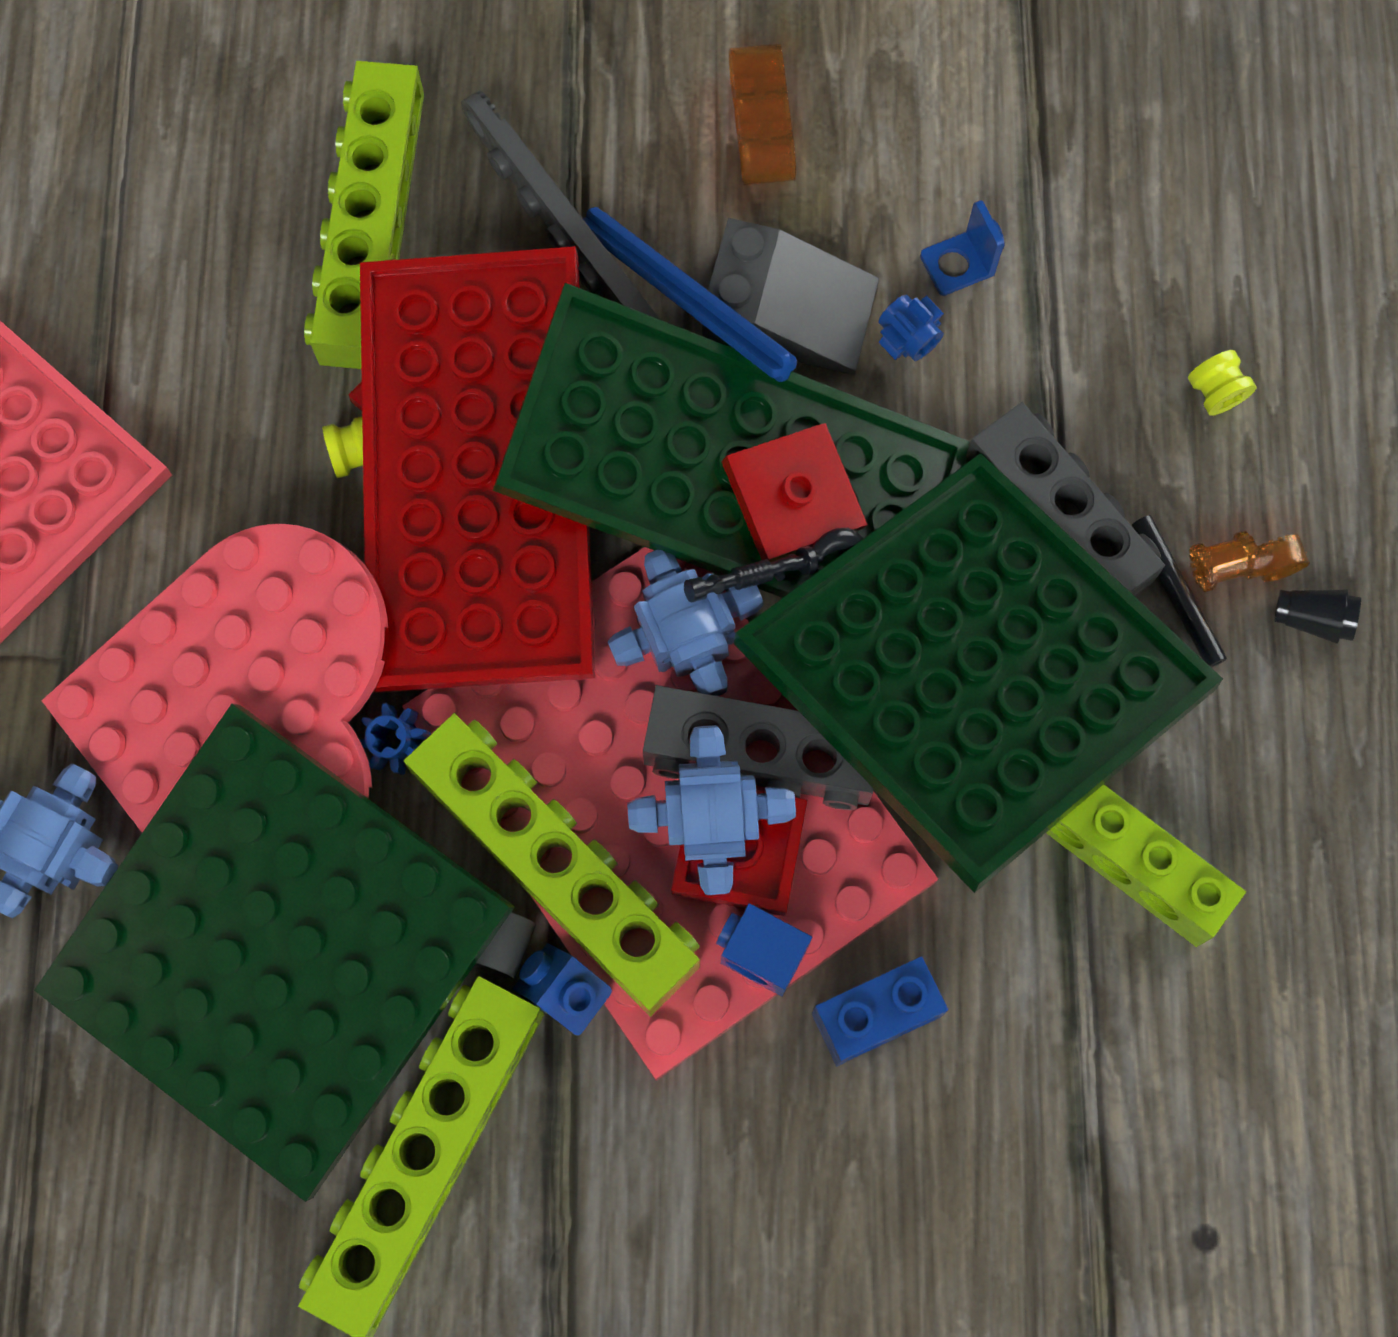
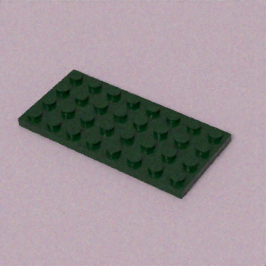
(639, 414)

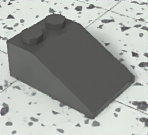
(794, 294)

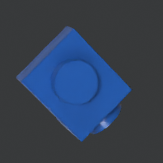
(562, 988)

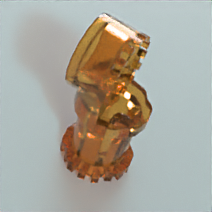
(1246, 559)

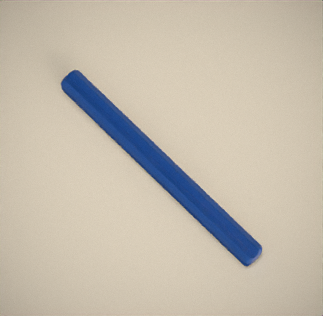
(692, 296)

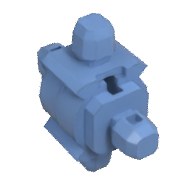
(684, 633)
(711, 810)
(49, 841)

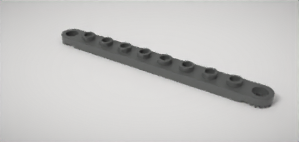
(542, 197)

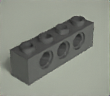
(1029, 436)
(741, 723)

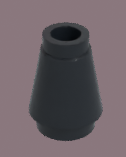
(1320, 612)

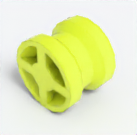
(1222, 382)
(345, 446)

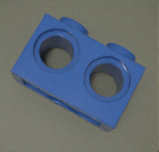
(879, 1011)

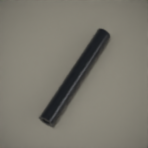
(1182, 597)

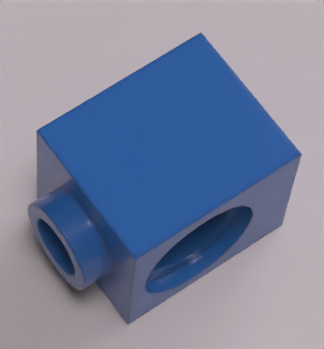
(763, 948)

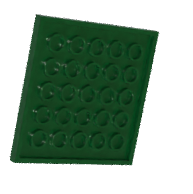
(977, 668)
(273, 950)

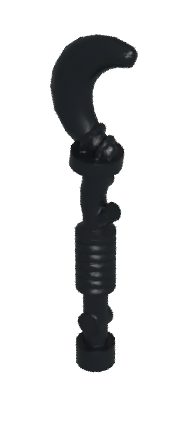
(763, 571)

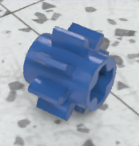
(910, 327)
(380, 746)

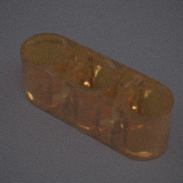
(762, 114)

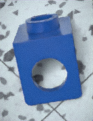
(978, 245)

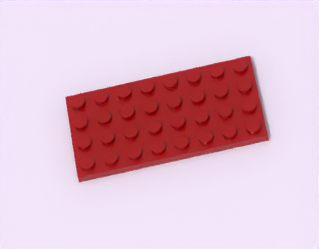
(466, 574)

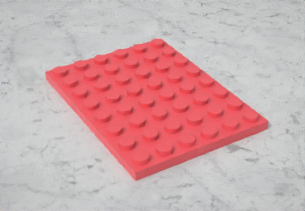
(587, 754)

